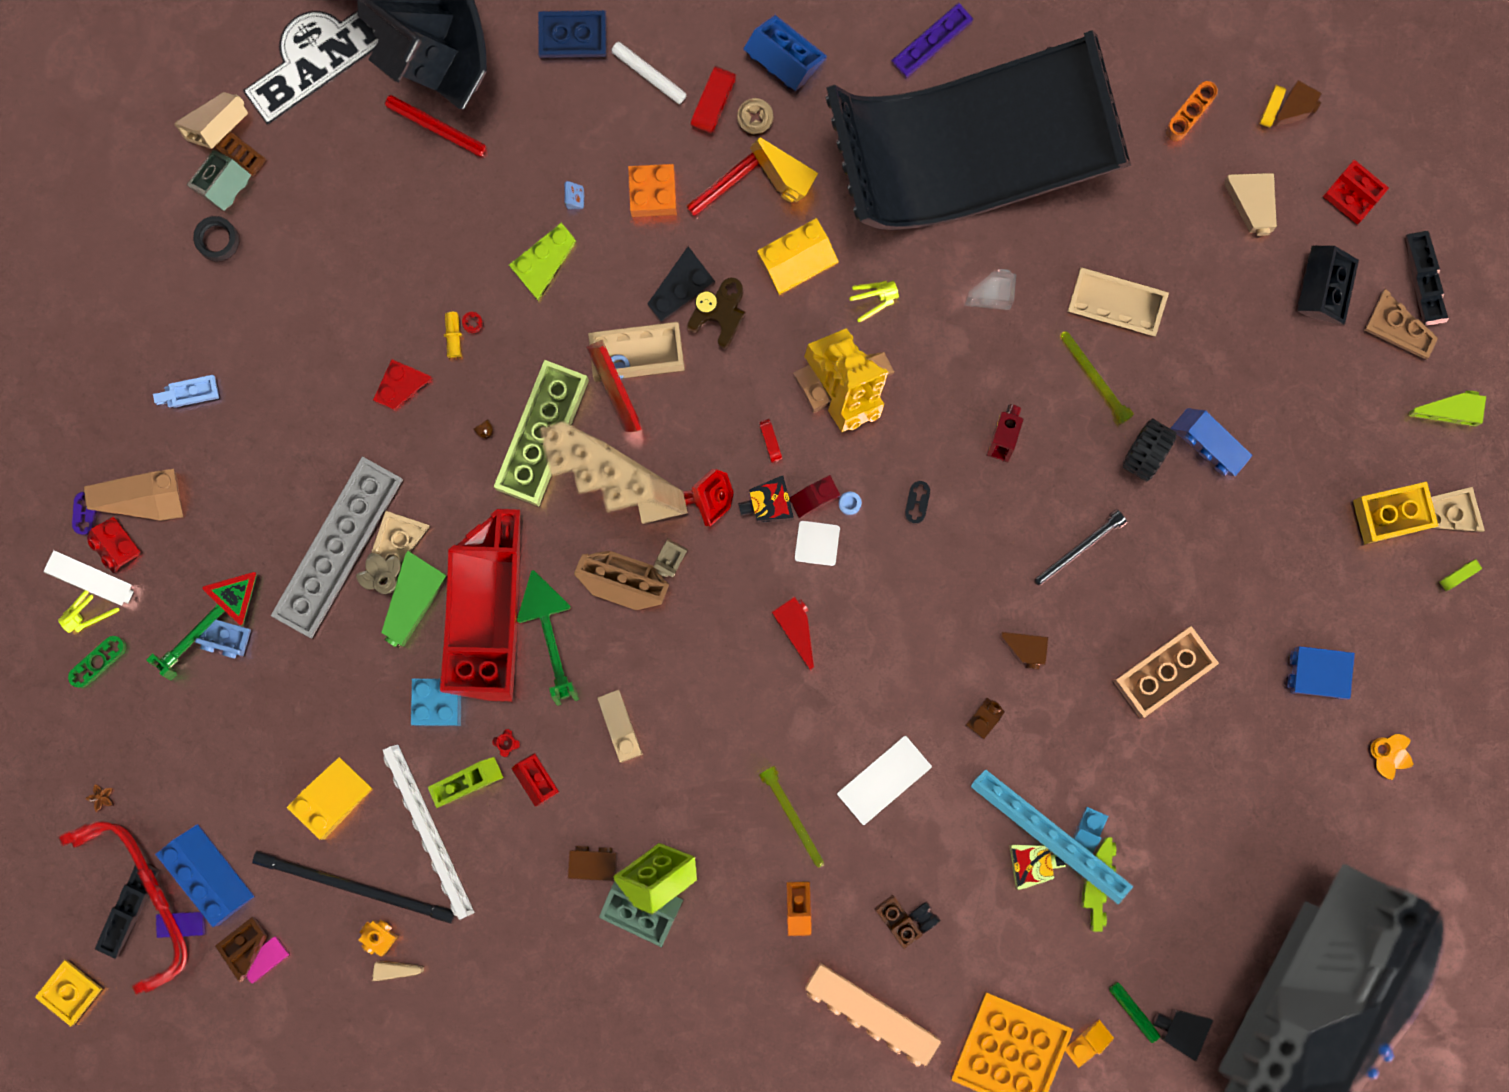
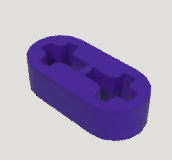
(78, 516)

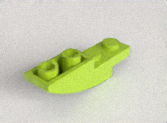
(1091, 895)

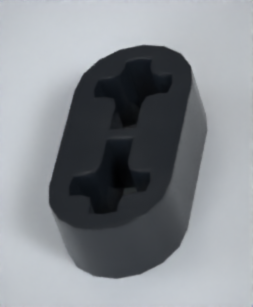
(923, 503)

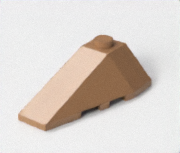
(814, 390)
(143, 495)

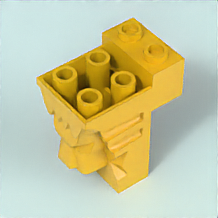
(848, 378)

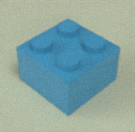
(433, 707)

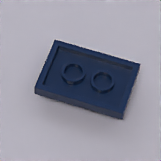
(572, 33)

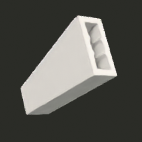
(88, 578)

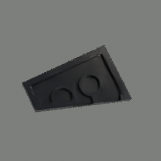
(680, 286)

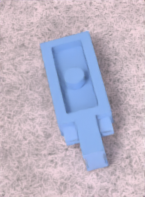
(188, 392)

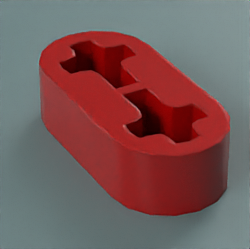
(770, 440)

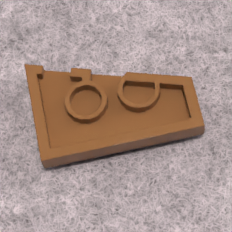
(1396, 325)

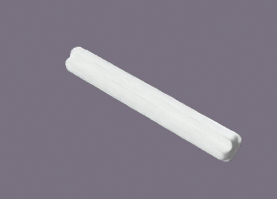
(649, 72)

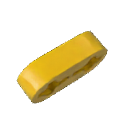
(1272, 106)

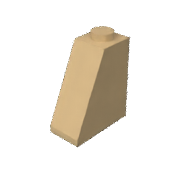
(212, 120)
(1254, 200)

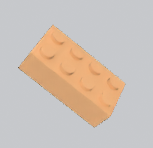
(1165, 672)

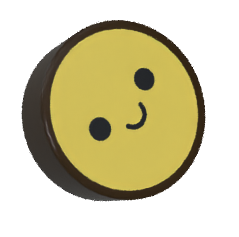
(706, 302)

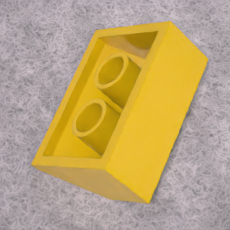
(797, 256)

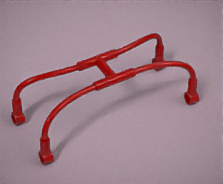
(85, 833)

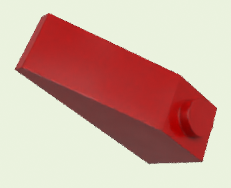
(795, 625)

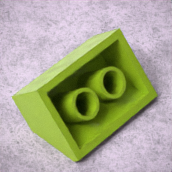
(657, 877)

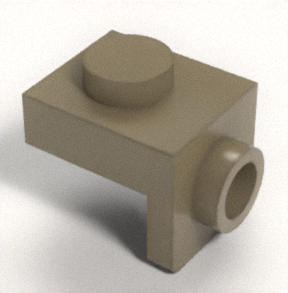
(669, 558)

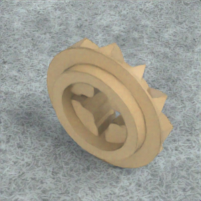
(753, 106)

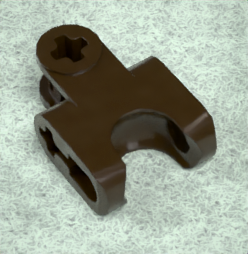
(726, 314)

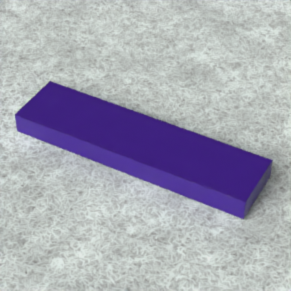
(932, 40)

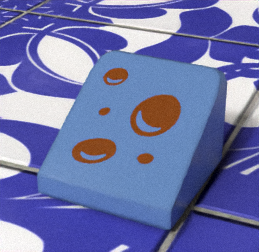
(574, 195)

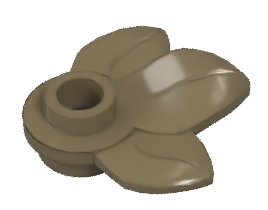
(377, 570)

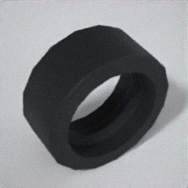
(209, 222)

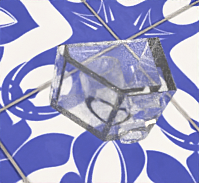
(994, 291)

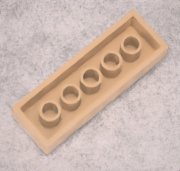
(872, 1014)

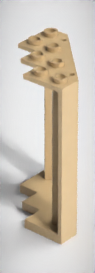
(620, 477)

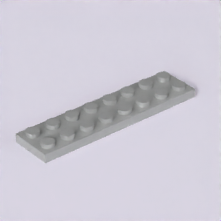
(336, 547)

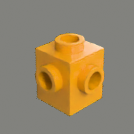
(385, 940)

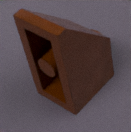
(1299, 104)
(1027, 648)

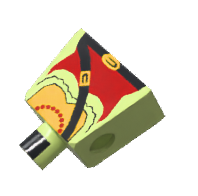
(1033, 864)

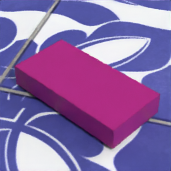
(267, 958)

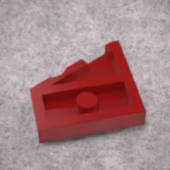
(399, 384)

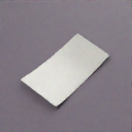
(884, 780)

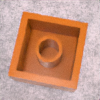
(652, 190)

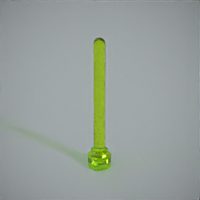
(1121, 411)
(770, 778)

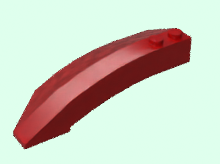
(483, 610)

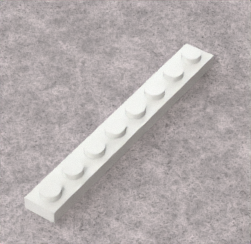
(424, 824)

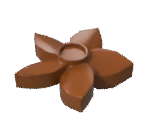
(100, 797)

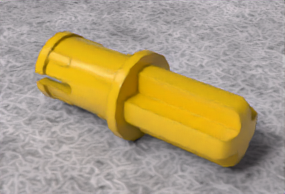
(452, 334)

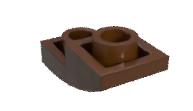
(898, 921)

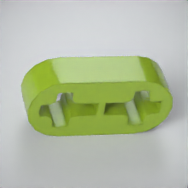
(1460, 575)

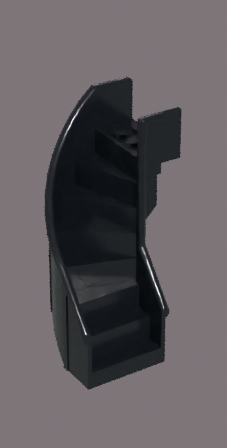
(429, 43)

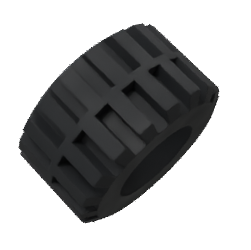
(1149, 450)

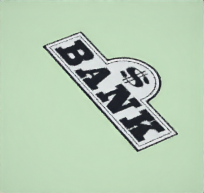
(313, 53)

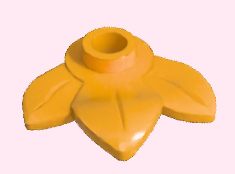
(1394, 755)

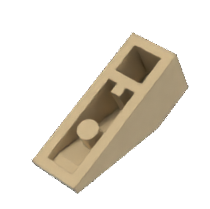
(619, 726)

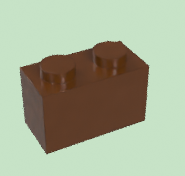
(592, 864)

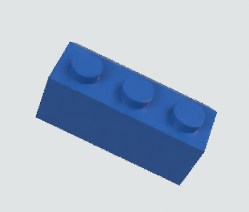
(784, 52)

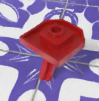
(711, 495)

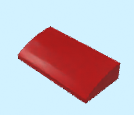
(614, 386)

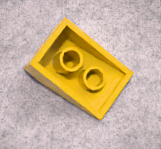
(785, 172)
(1395, 512)
(329, 798)

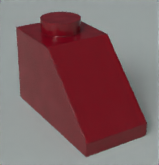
(815, 496)

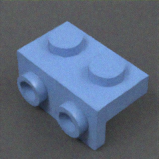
(226, 637)

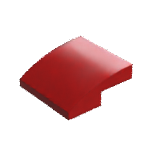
(1356, 192)

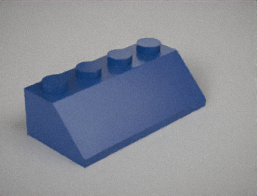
(205, 875)

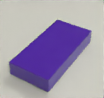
(189, 924)

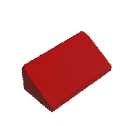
(534, 779)

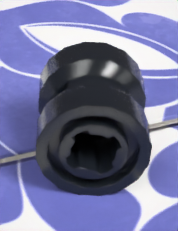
(925, 917)

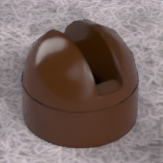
(484, 429)

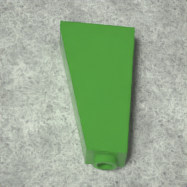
(412, 597)

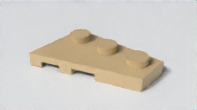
(1458, 511)
(397, 536)

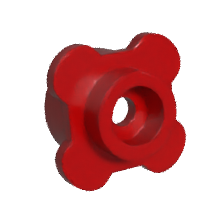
(505, 749)

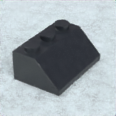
(1328, 284)

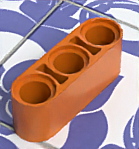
(1195, 101)

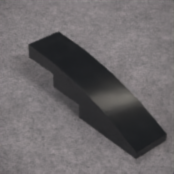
(1426, 278)
(124, 915)

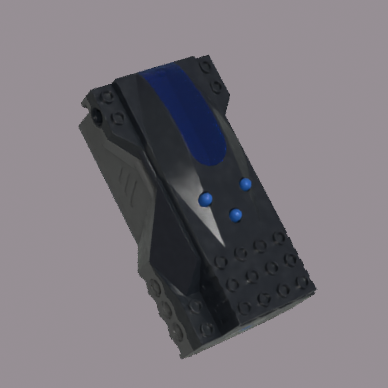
(1339, 991)

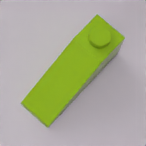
(1459, 409)
(465, 782)

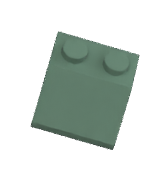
(219, 180)

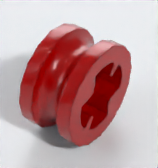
(471, 329)

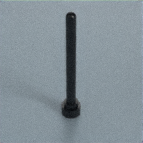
(1114, 521)

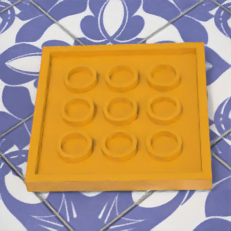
(1011, 1049)

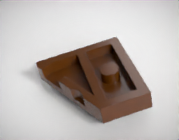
(242, 947)

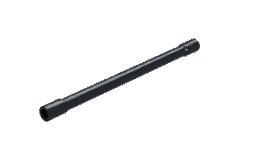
(272, 862)

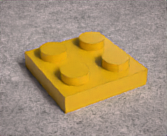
(68, 993)

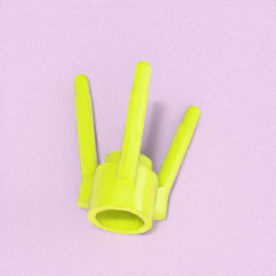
(885, 290)
(72, 618)

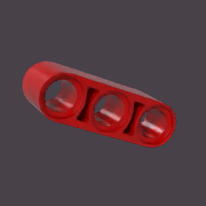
(713, 99)

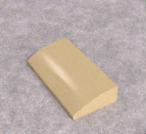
(1118, 301)
(647, 348)

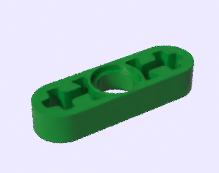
(106, 646)

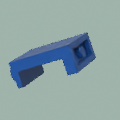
(1321, 672)

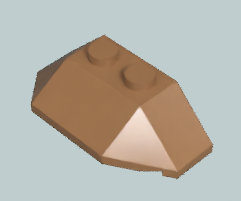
(621, 580)

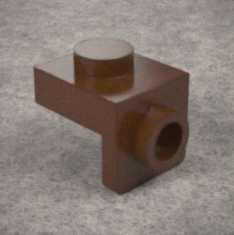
(986, 717)

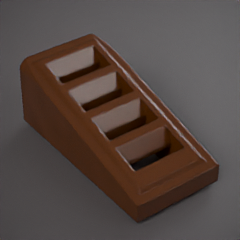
(226, 140)

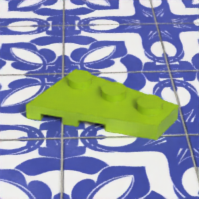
(543, 259)

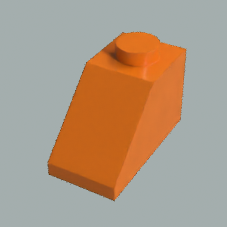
(798, 908)

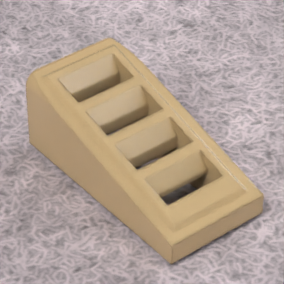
(389, 970)

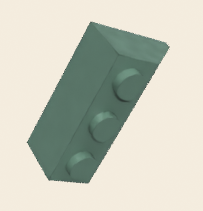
(651, 927)

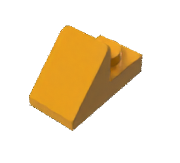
(1089, 1043)

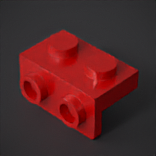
(112, 544)

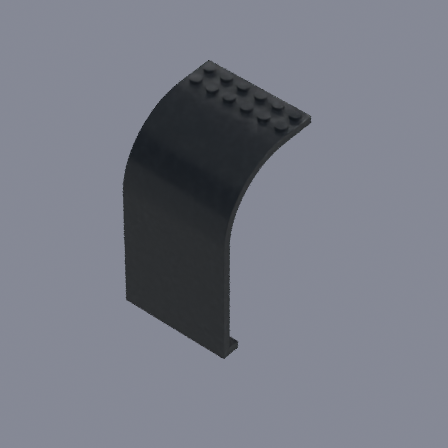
(980, 138)

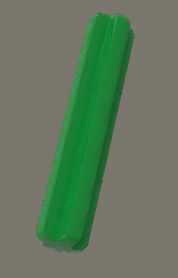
(1135, 1012)

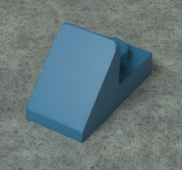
(1090, 829)

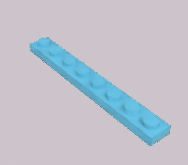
(1052, 836)

